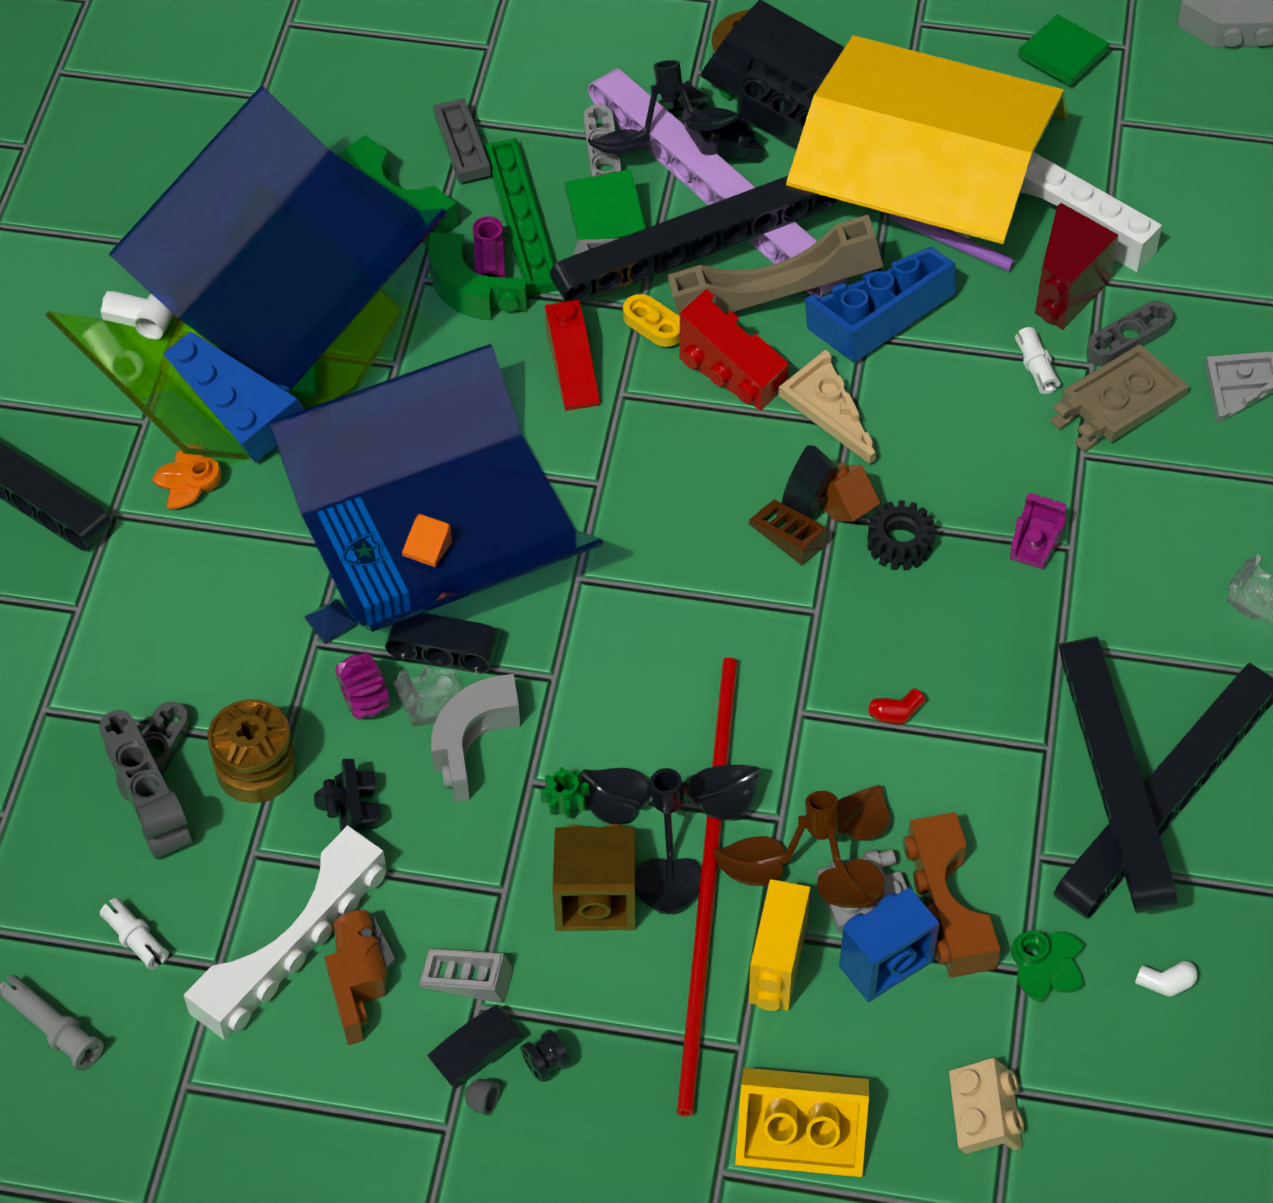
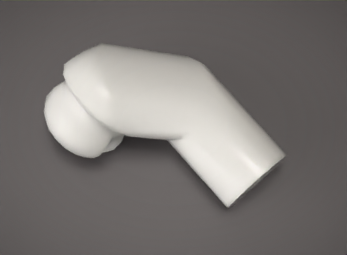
(1170, 981)

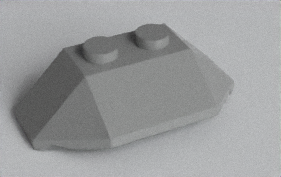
(1228, 22)

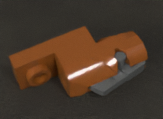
(358, 969)

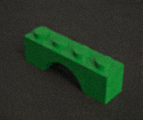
(374, 162)

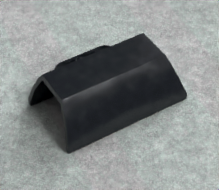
(772, 69)

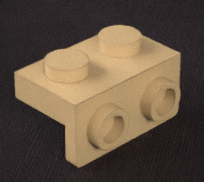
(986, 1106)

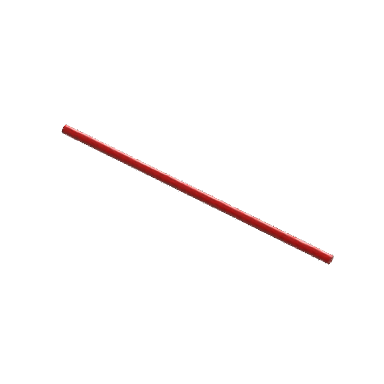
(704, 916)

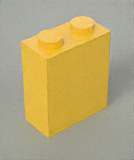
(778, 945)

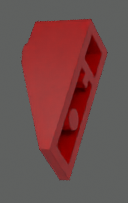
(571, 355)

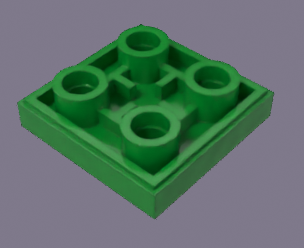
(1063, 49)
(605, 206)

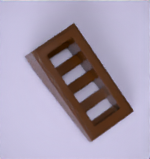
(799, 550)

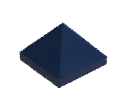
(330, 621)

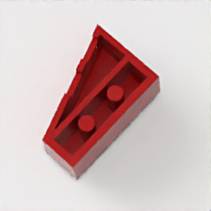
(728, 355)

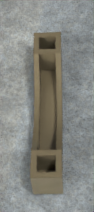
(841, 253)

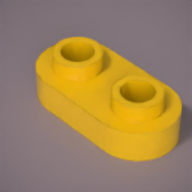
(658, 322)

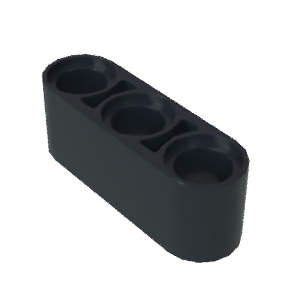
(444, 642)

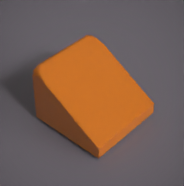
(427, 540)

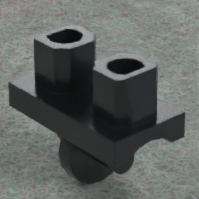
(343, 794)

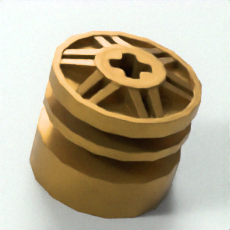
(252, 751)

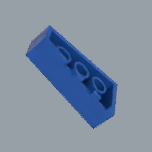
(882, 304)
(233, 393)

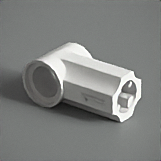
(144, 314)

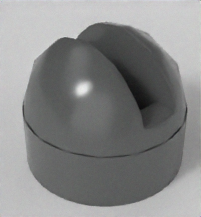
(482, 1096)

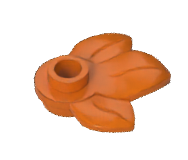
(187, 478)

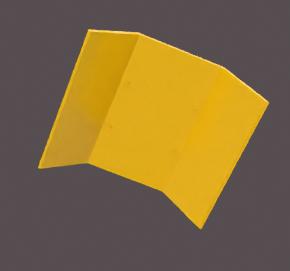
(923, 137)

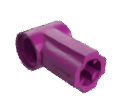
(489, 247)

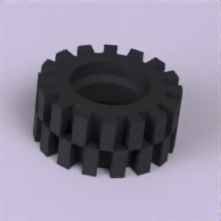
(901, 519)

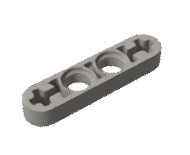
(595, 156)

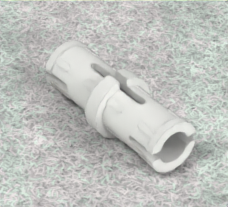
(1037, 360)
(134, 933)

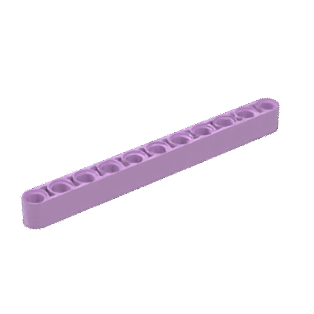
(703, 174)

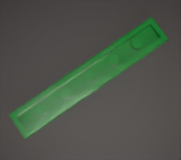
(521, 215)

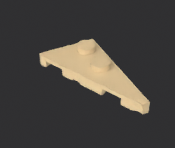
(822, 398)

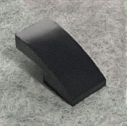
(809, 481)
(473, 1044)

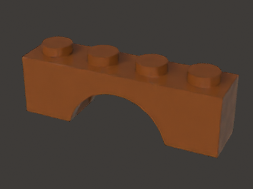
(964, 936)

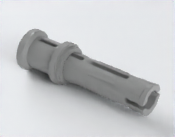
(61, 1032)

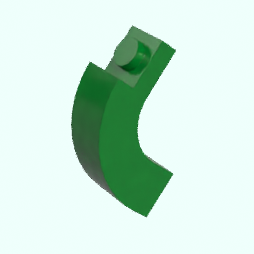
(466, 290)

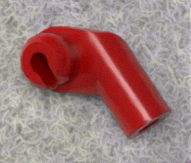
(896, 711)

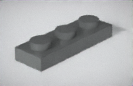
(461, 140)

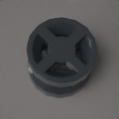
(545, 1055)

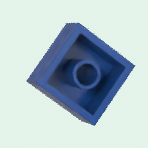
(888, 943)

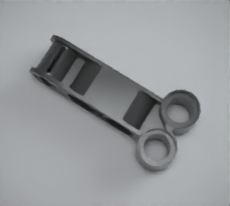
(159, 814)

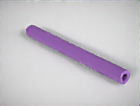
(957, 242)

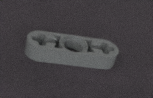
(1135, 321)
(154, 735)

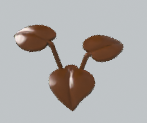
(850, 885)

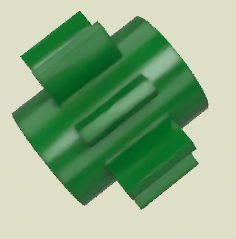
(565, 792)

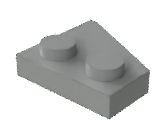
(1238, 381)

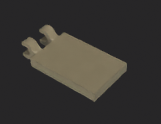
(1119, 397)

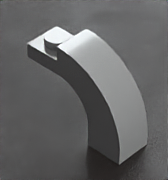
(466, 716)

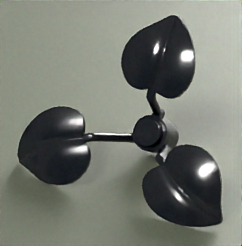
(674, 97)
(617, 792)

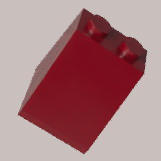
(1074, 266)

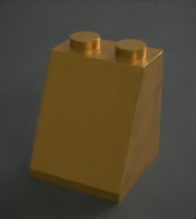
(594, 878)

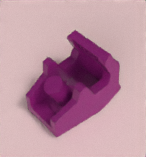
(1038, 531)

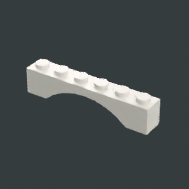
(1137, 233)
(234, 989)

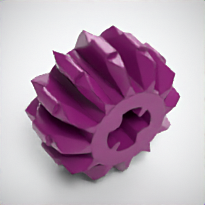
(362, 685)

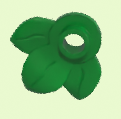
(1052, 965)

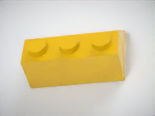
(802, 1122)

